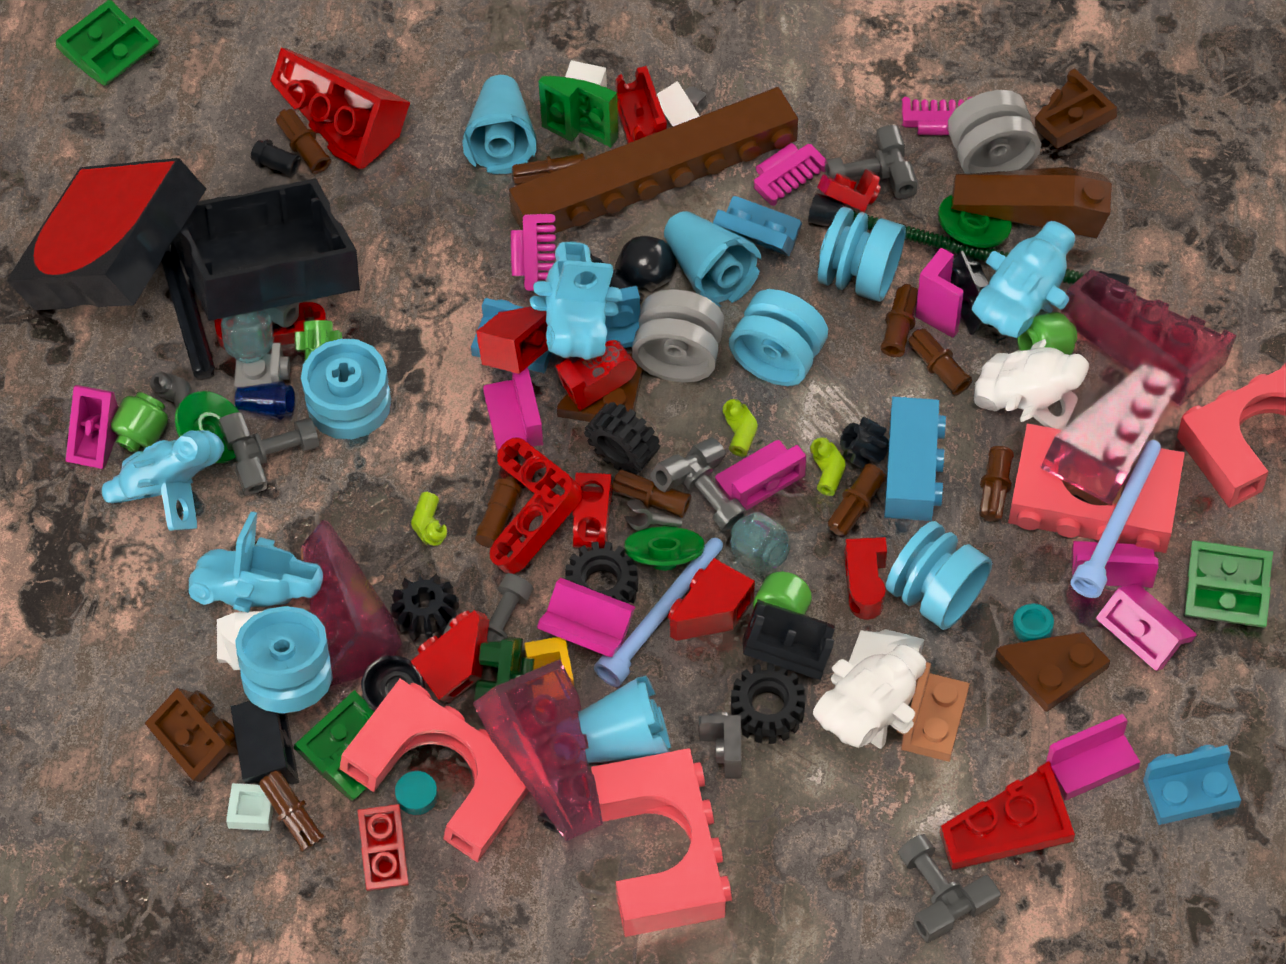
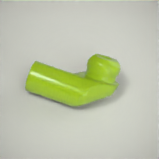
(742, 424)
(831, 464)
(424, 522)

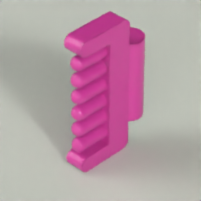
(926, 121)
(782, 166)
(525, 249)

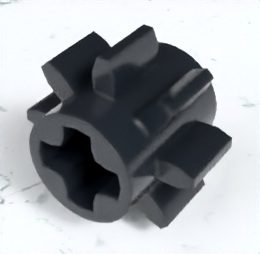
(864, 442)

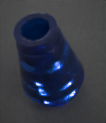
(266, 399)

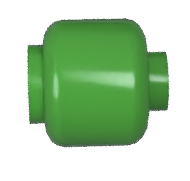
(1053, 328)
(139, 421)
(785, 591)

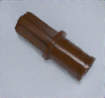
(303, 141)
(528, 171)
(900, 321)
(940, 361)
(996, 483)
(646, 491)
(856, 500)
(290, 810)

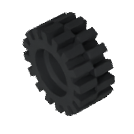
(622, 438)
(609, 561)
(773, 682)

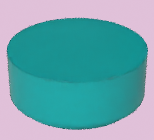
(1033, 622)
(416, 793)

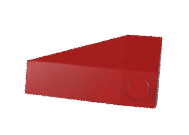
(346, 111)

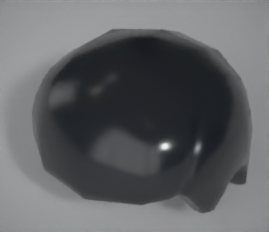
(646, 262)
(383, 675)

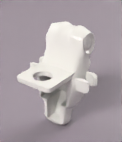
(1032, 383)
(871, 697)

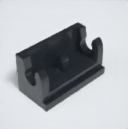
(788, 639)
(263, 743)

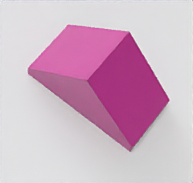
(90, 427)

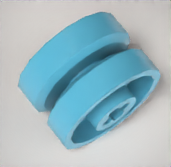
(778, 337)
(346, 388)
(284, 659)

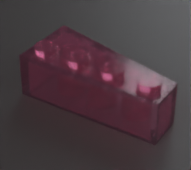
(1146, 331)
(1109, 437)

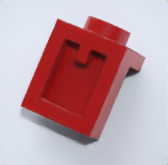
(844, 189)

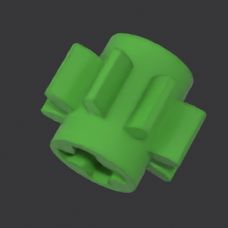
(315, 335)

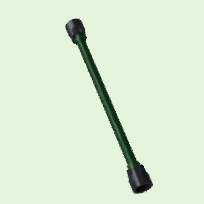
(825, 209)

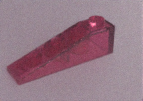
(349, 608)
(541, 738)

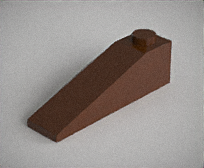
(1038, 196)

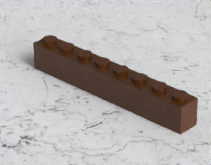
(658, 162)

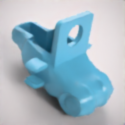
(1026, 281)
(576, 302)
(166, 471)
(253, 574)

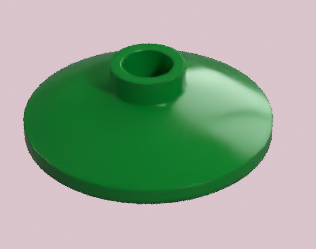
(972, 228)
(202, 412)
(664, 546)

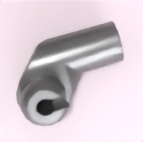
(170, 387)

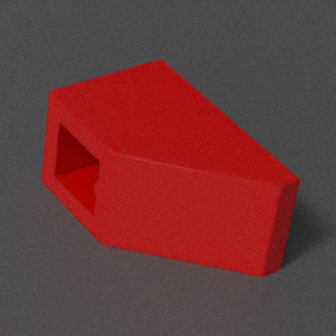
(713, 604)
(452, 661)

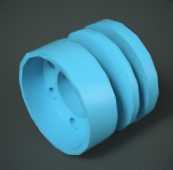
(855, 252)
(938, 574)

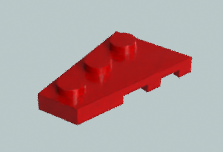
(1014, 822)

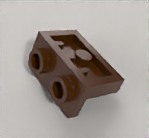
(192, 732)

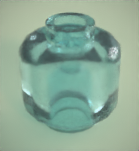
(248, 336)
(760, 541)

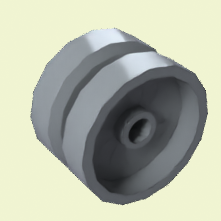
(994, 133)
(678, 335)

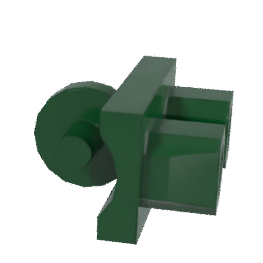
(505, 656)

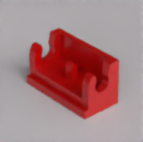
(639, 106)

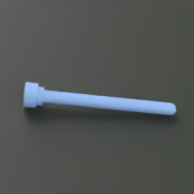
(1091, 576)
(616, 668)

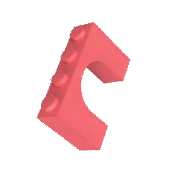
(1216, 442)
(1047, 505)
(413, 719)
(692, 888)

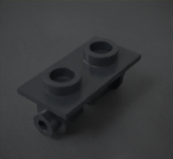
(971, 279)

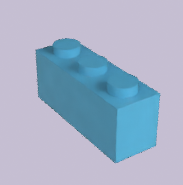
(914, 459)

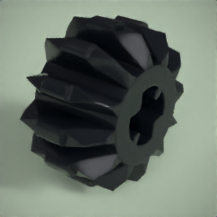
(409, 601)

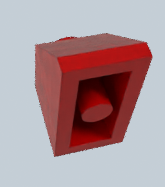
(513, 339)

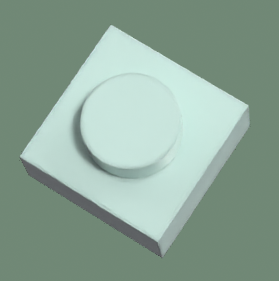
(249, 808)

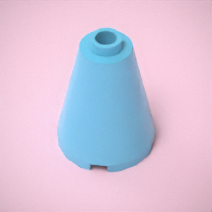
(499, 127)
(712, 258)
(625, 724)

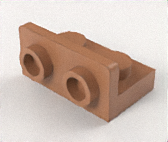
(937, 716)

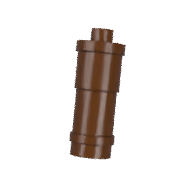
(498, 510)

